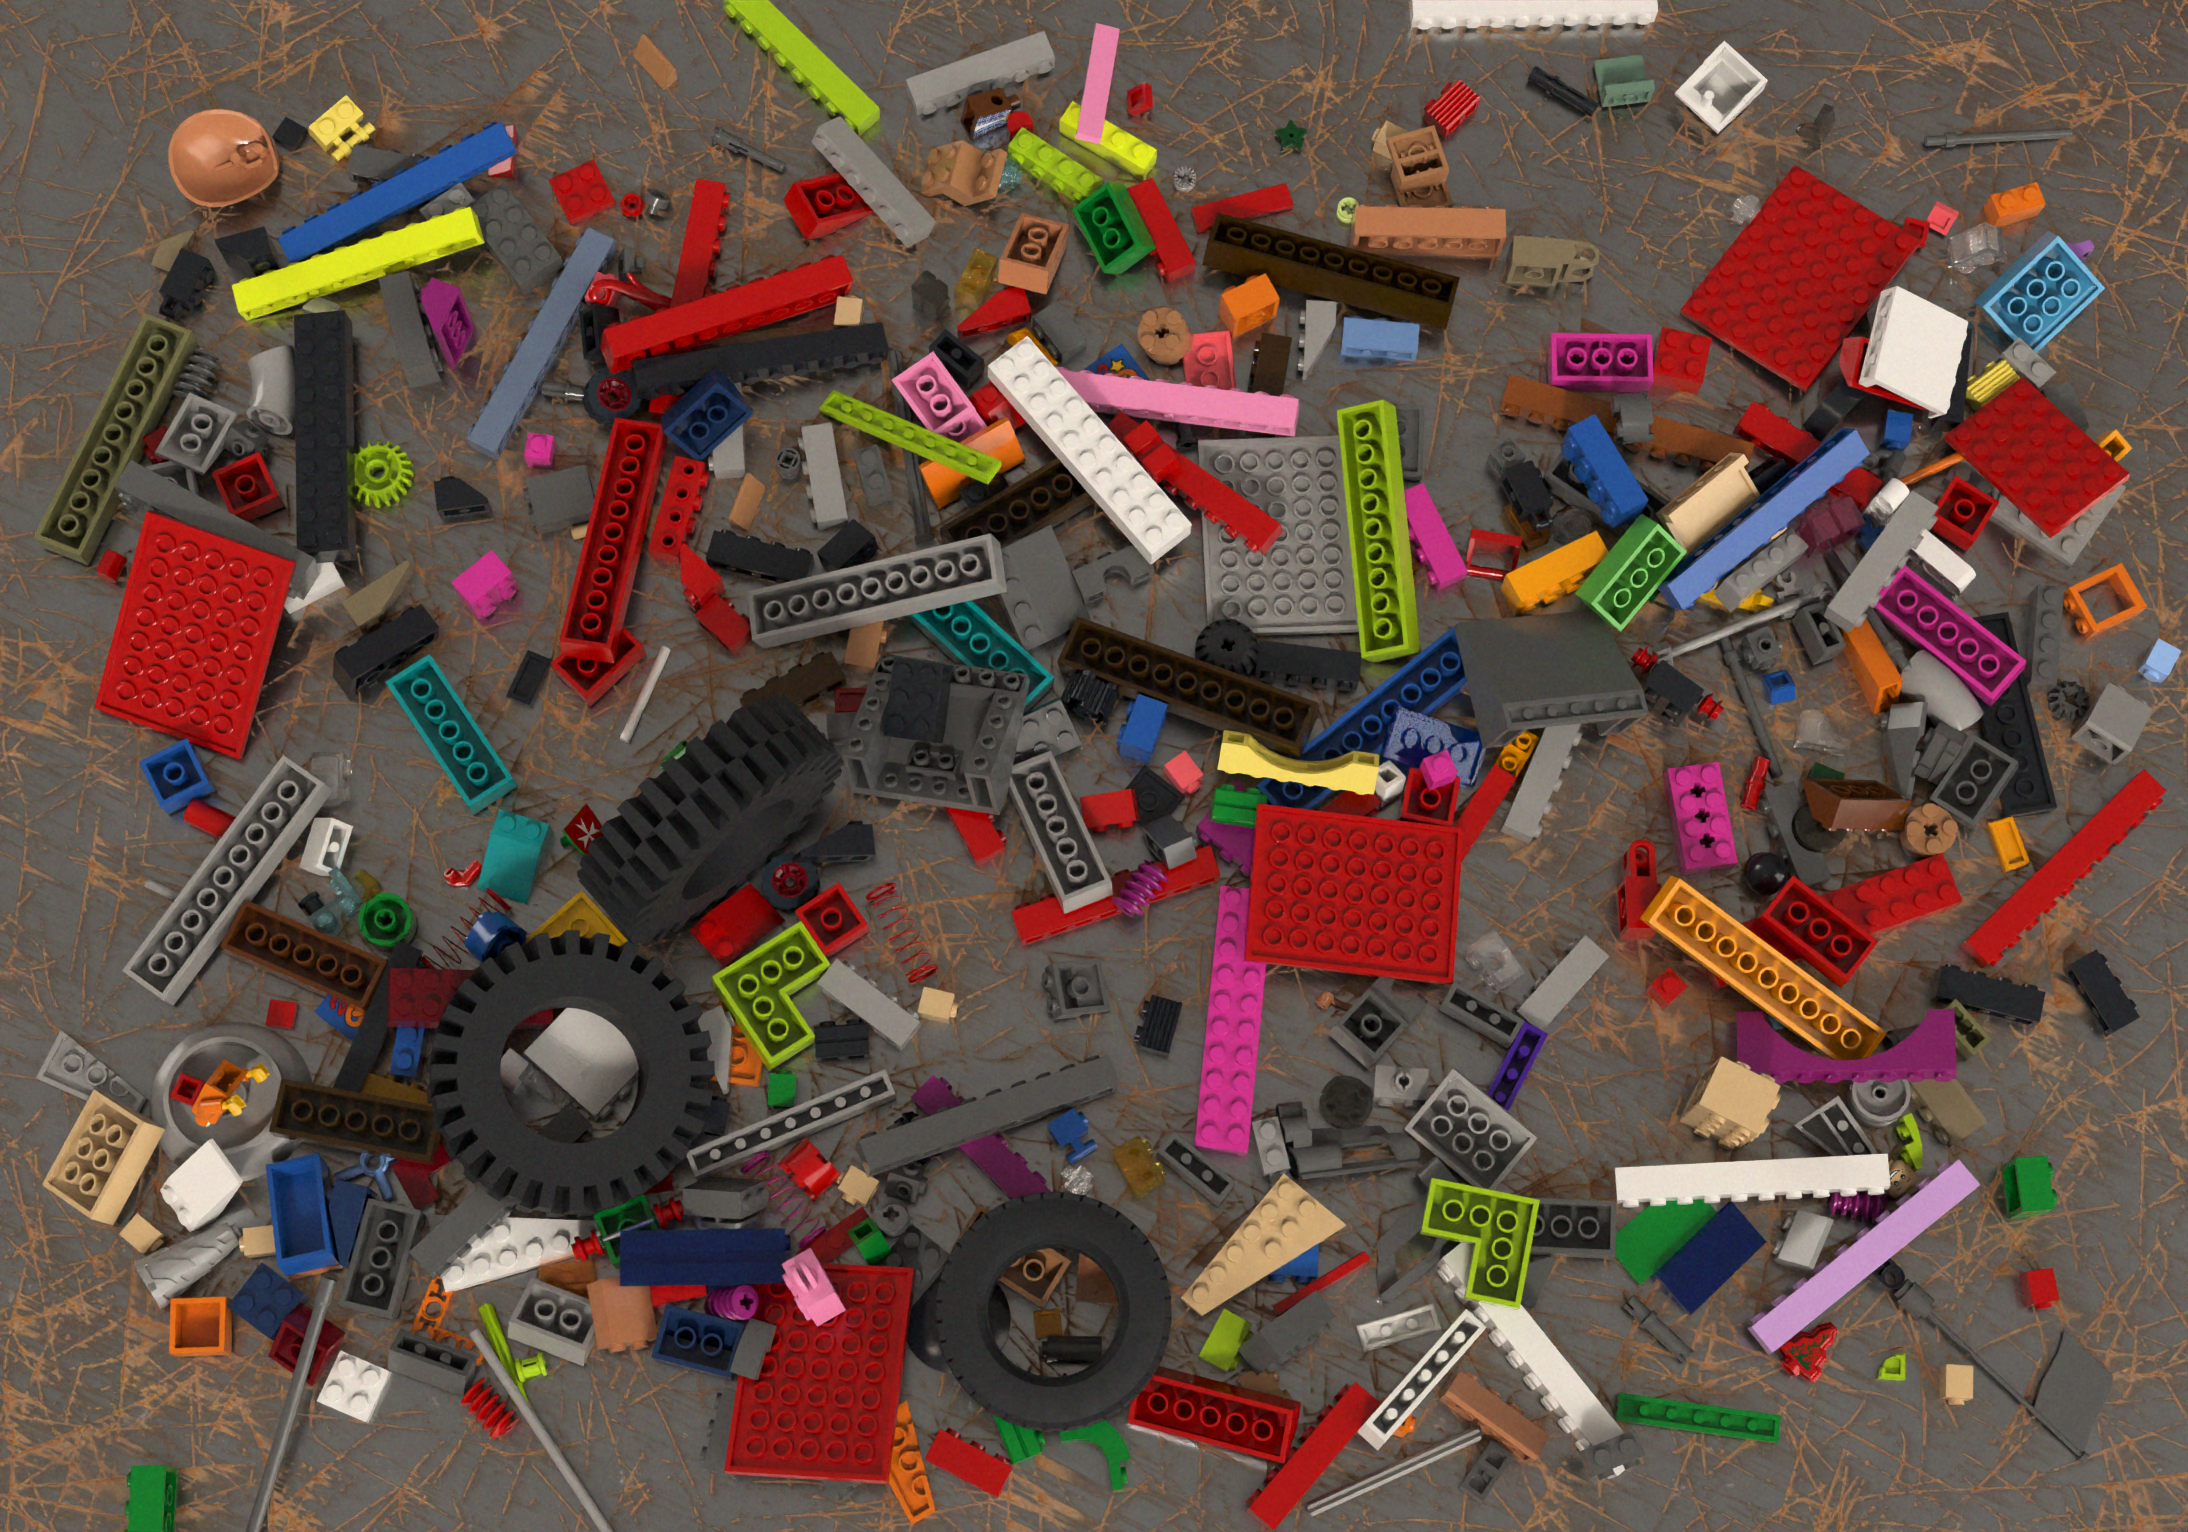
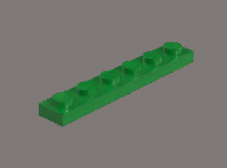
(1697, 1418)

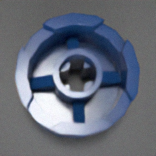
(492, 935)

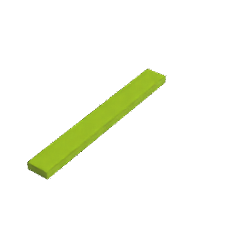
(910, 436)

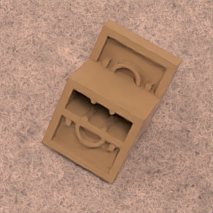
(1419, 168)
(963, 173)

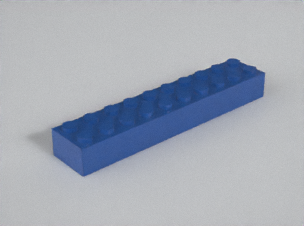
(1419, 686)

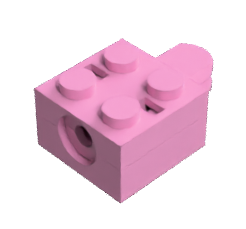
(812, 1288)

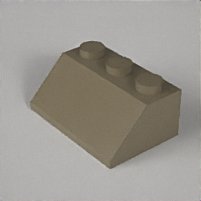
(1947, 1109)

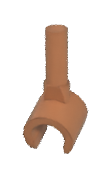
(1326, 998)

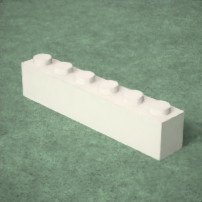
(1421, 1379)

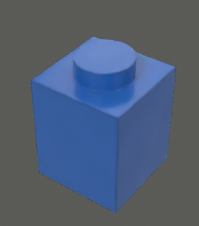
(1895, 430)

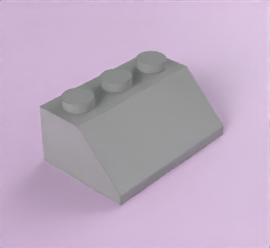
(553, 1322)

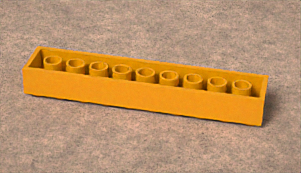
(1761, 973)

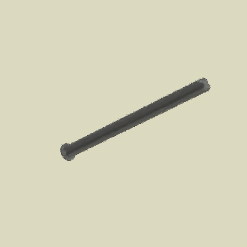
(911, 459)

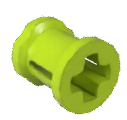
(531, 1367)

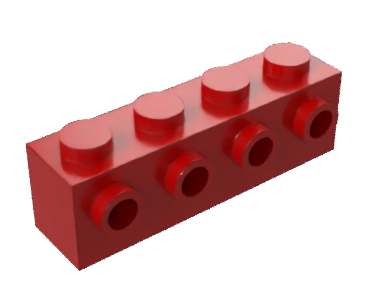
(678, 509)

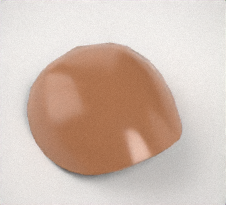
(222, 157)

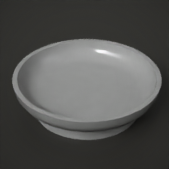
(243, 1137)

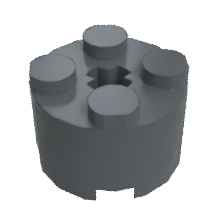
(1633, 417)

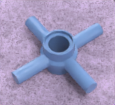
(377, 1173)

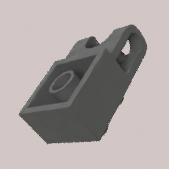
(1382, 1014)

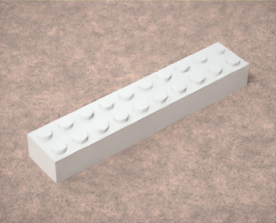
(1089, 450)
(1538, 1359)

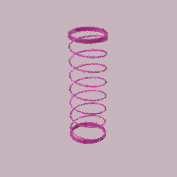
(761, 1157)

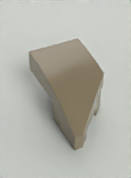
(170, 247)

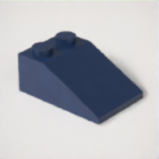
(346, 1212)

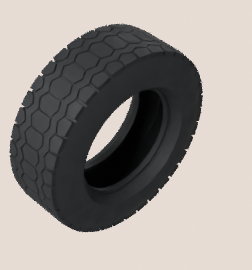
(1037, 1224)

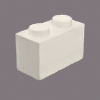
(325, 846)

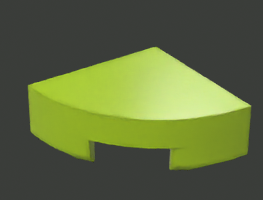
(1893, 1368)

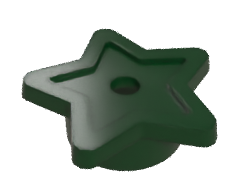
(1291, 142)

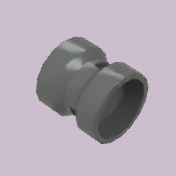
(790, 468)

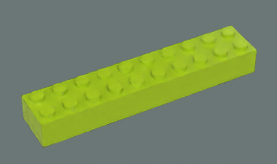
(1378, 531)

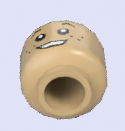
(1901, 1179)

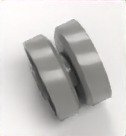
(1877, 1111)

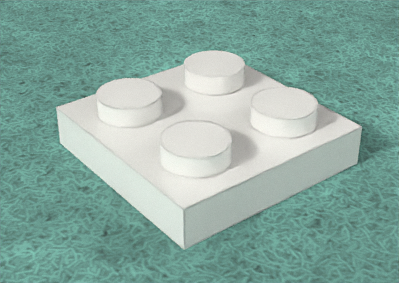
(354, 1386)

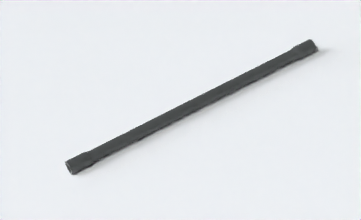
(322, 1301)

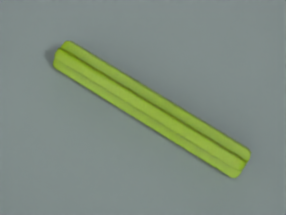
(499, 1343)

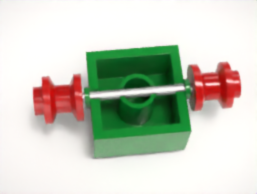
(631, 1216)

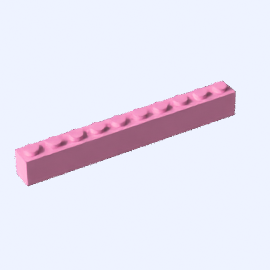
(1186, 402)

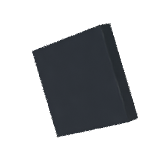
(1154, 796)

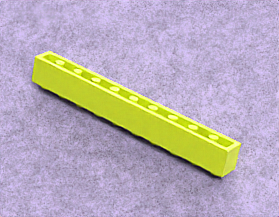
(358, 263)

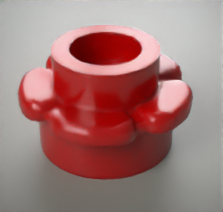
(632, 198)

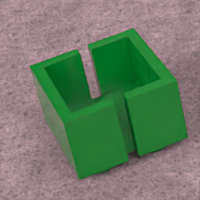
(2028, 1186)

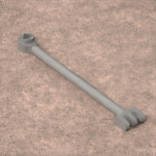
(1819, 593)

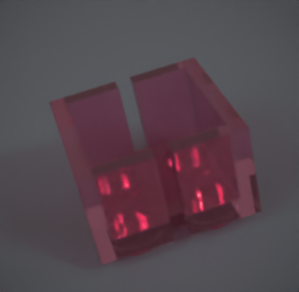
(1834, 523)

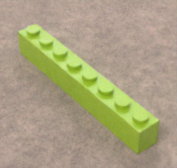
(805, 62)

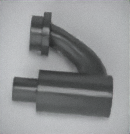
(1893, 462)

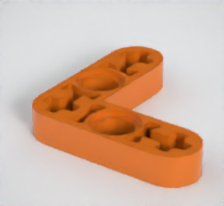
(436, 1333)

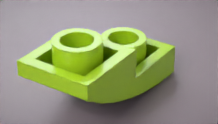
(1912, 1152)

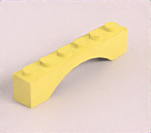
(1350, 772)

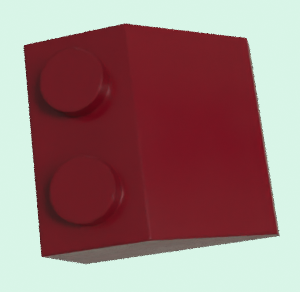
(290, 1339)

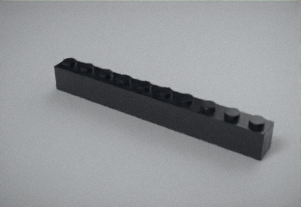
(762, 359)

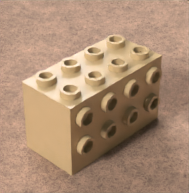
(1731, 1104)

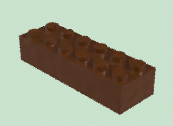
(304, 956)

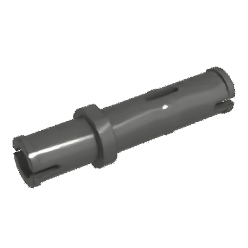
(1649, 1320)

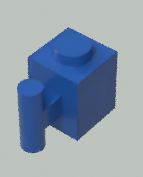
(1068, 1130)

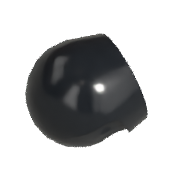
(1765, 873)

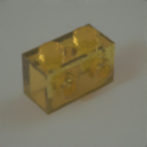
(1138, 1166)

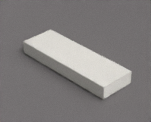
(1398, 1328)

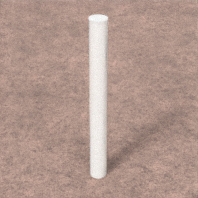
(645, 694)

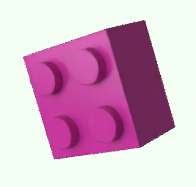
(485, 585)

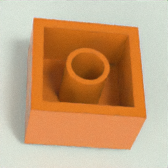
(1248, 305)

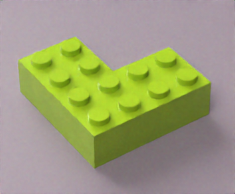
(759, 991)
(1499, 1229)

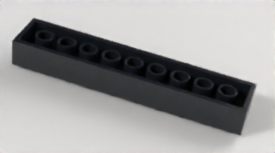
(324, 436)

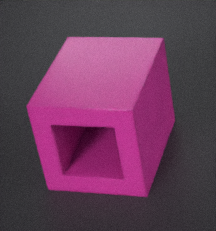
(540, 451)
(1438, 770)

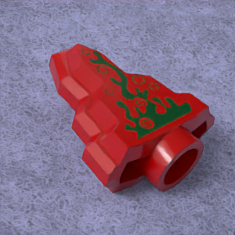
(1807, 1351)

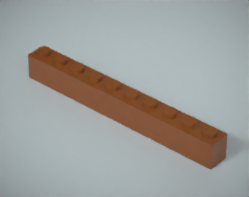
(1566, 408)

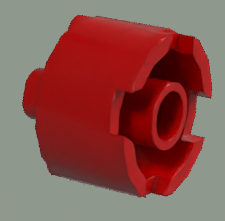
(809, 1169)

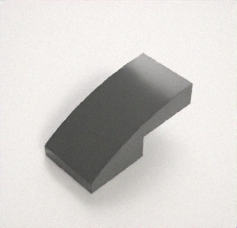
(752, 1348)
(1486, 1472)

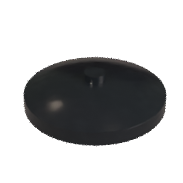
(923, 1331)

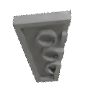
(79, 1073)

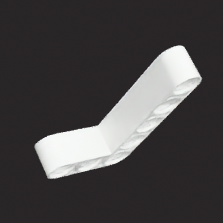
(1931, 554)

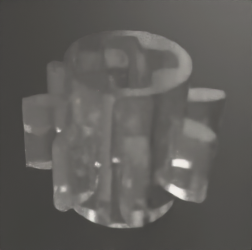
(1745, 209)
(1077, 1179)

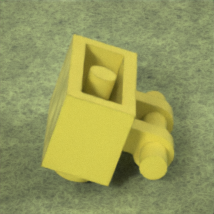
(337, 123)

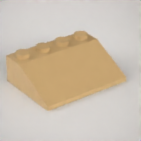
(103, 1158)

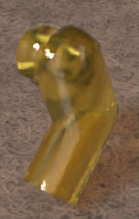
(371, 885)

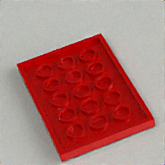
(2037, 457)

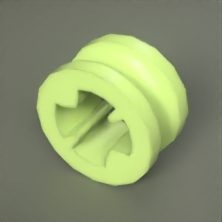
(1342, 215)

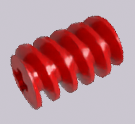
(488, 1409)

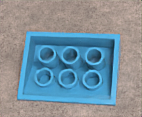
(2039, 293)

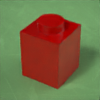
(1666, 988)
(2039, 1288)

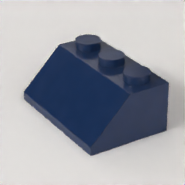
(706, 415)
(697, 1341)

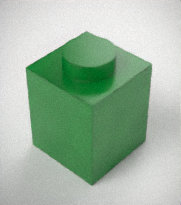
(782, 1090)
(869, 1241)

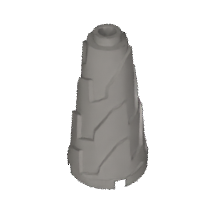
(175, 1268)

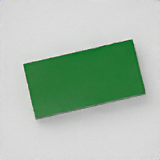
(1657, 1235)

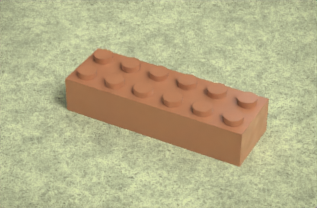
(1428, 230)

